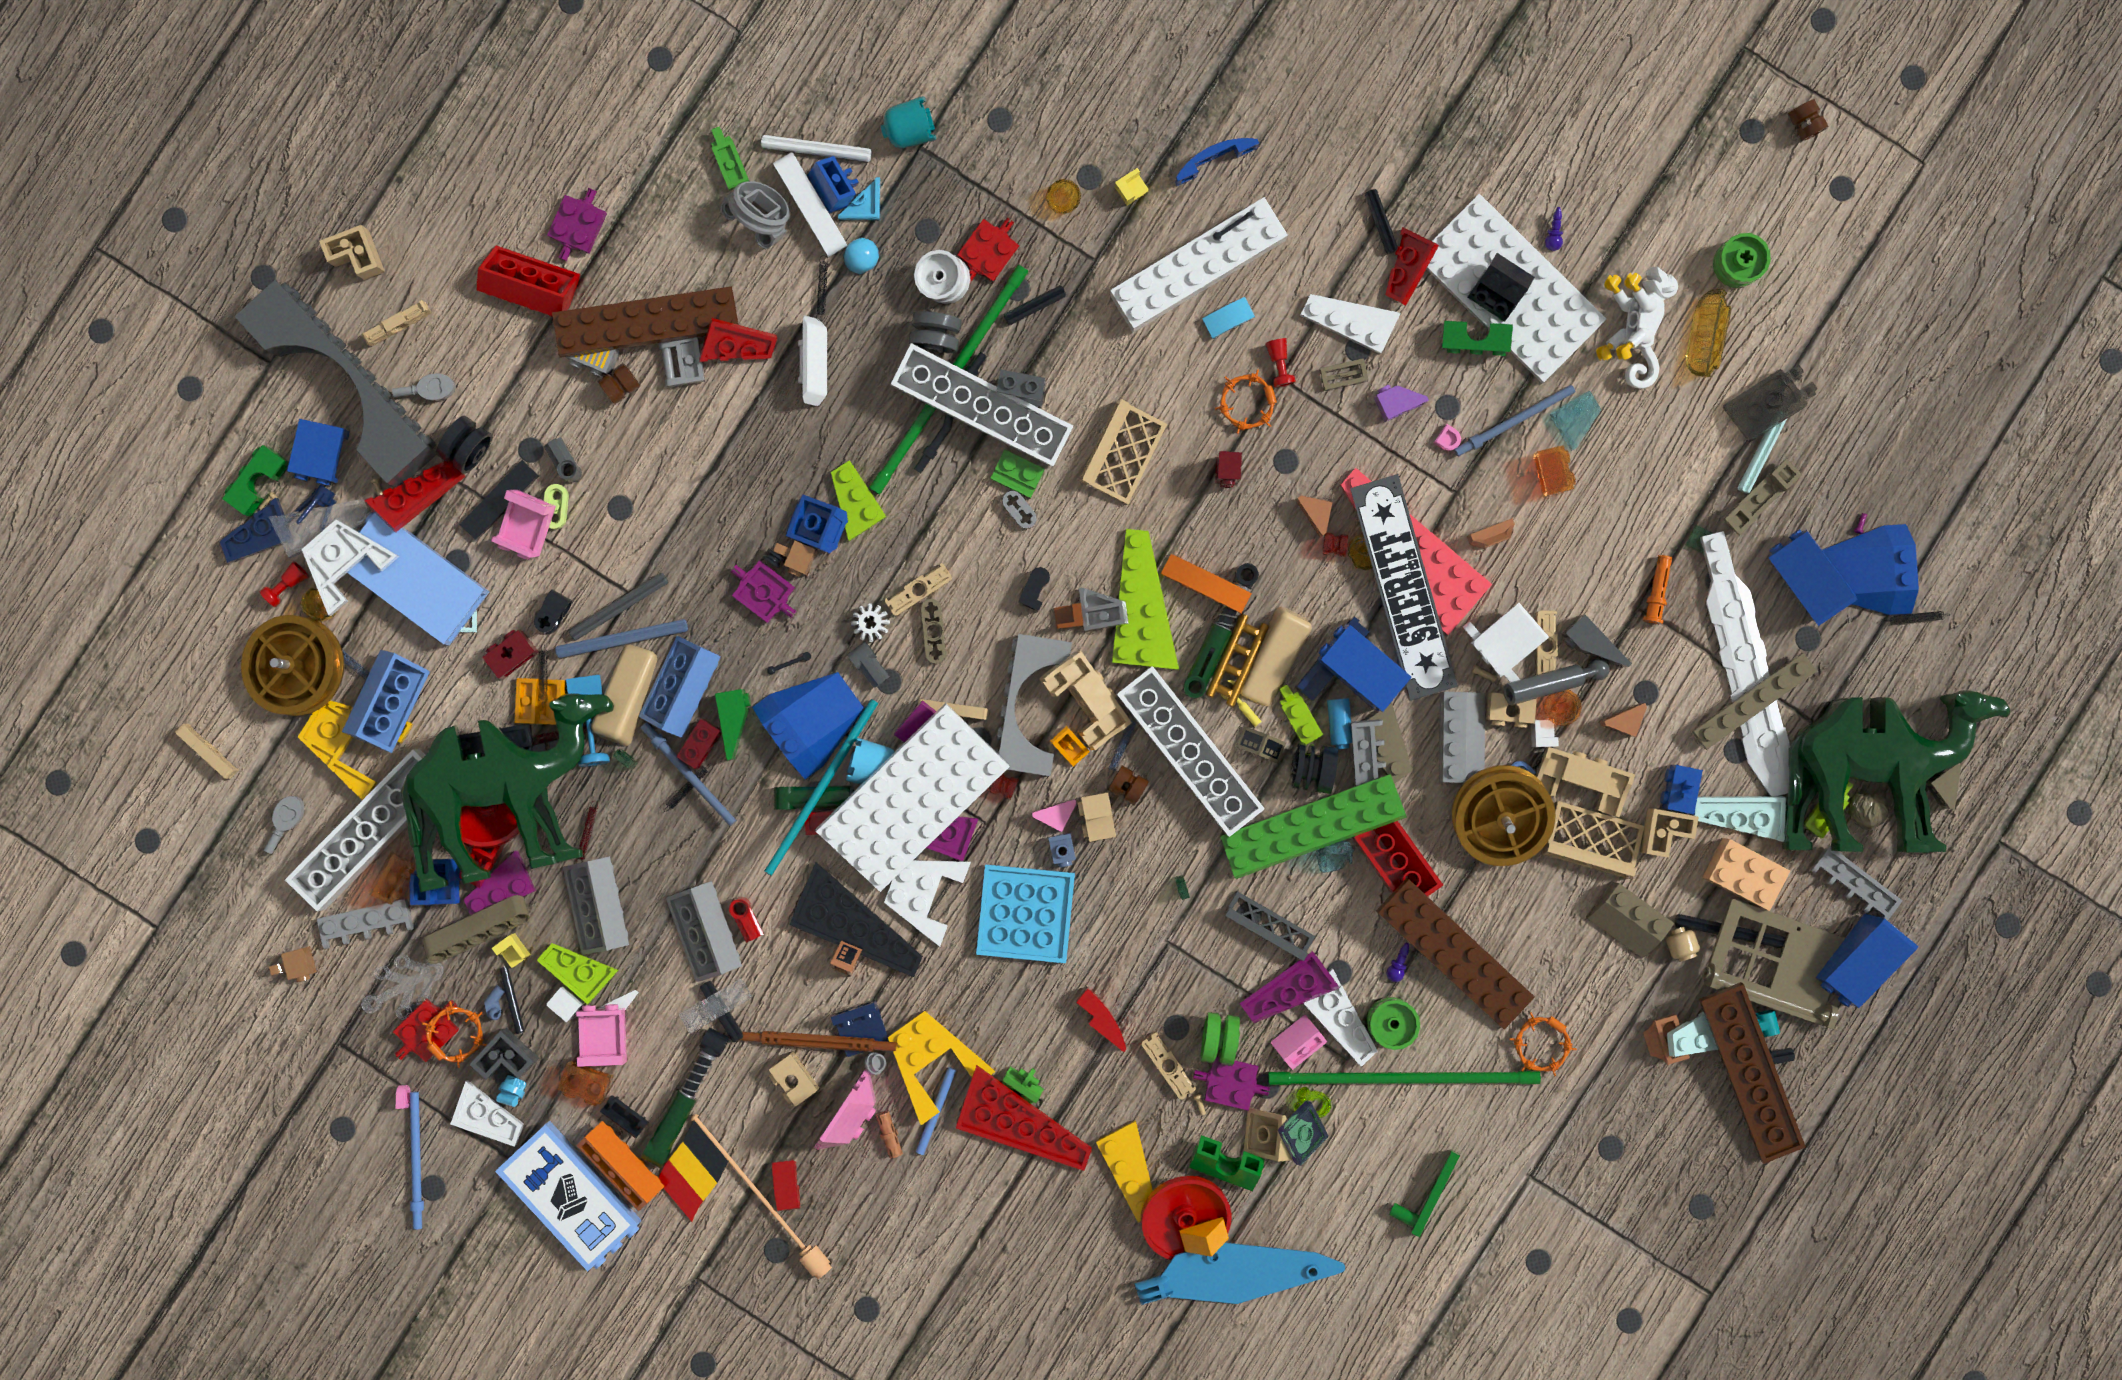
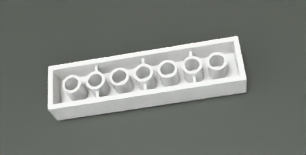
(1197, 266)
(981, 405)
(1190, 751)
(355, 840)

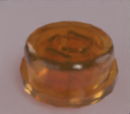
(1562, 707)

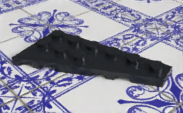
(838, 915)

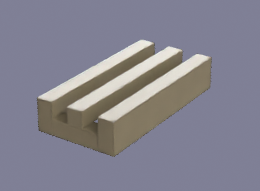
(1325, 379)

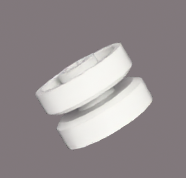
(942, 277)

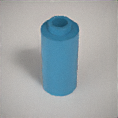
(1340, 722)

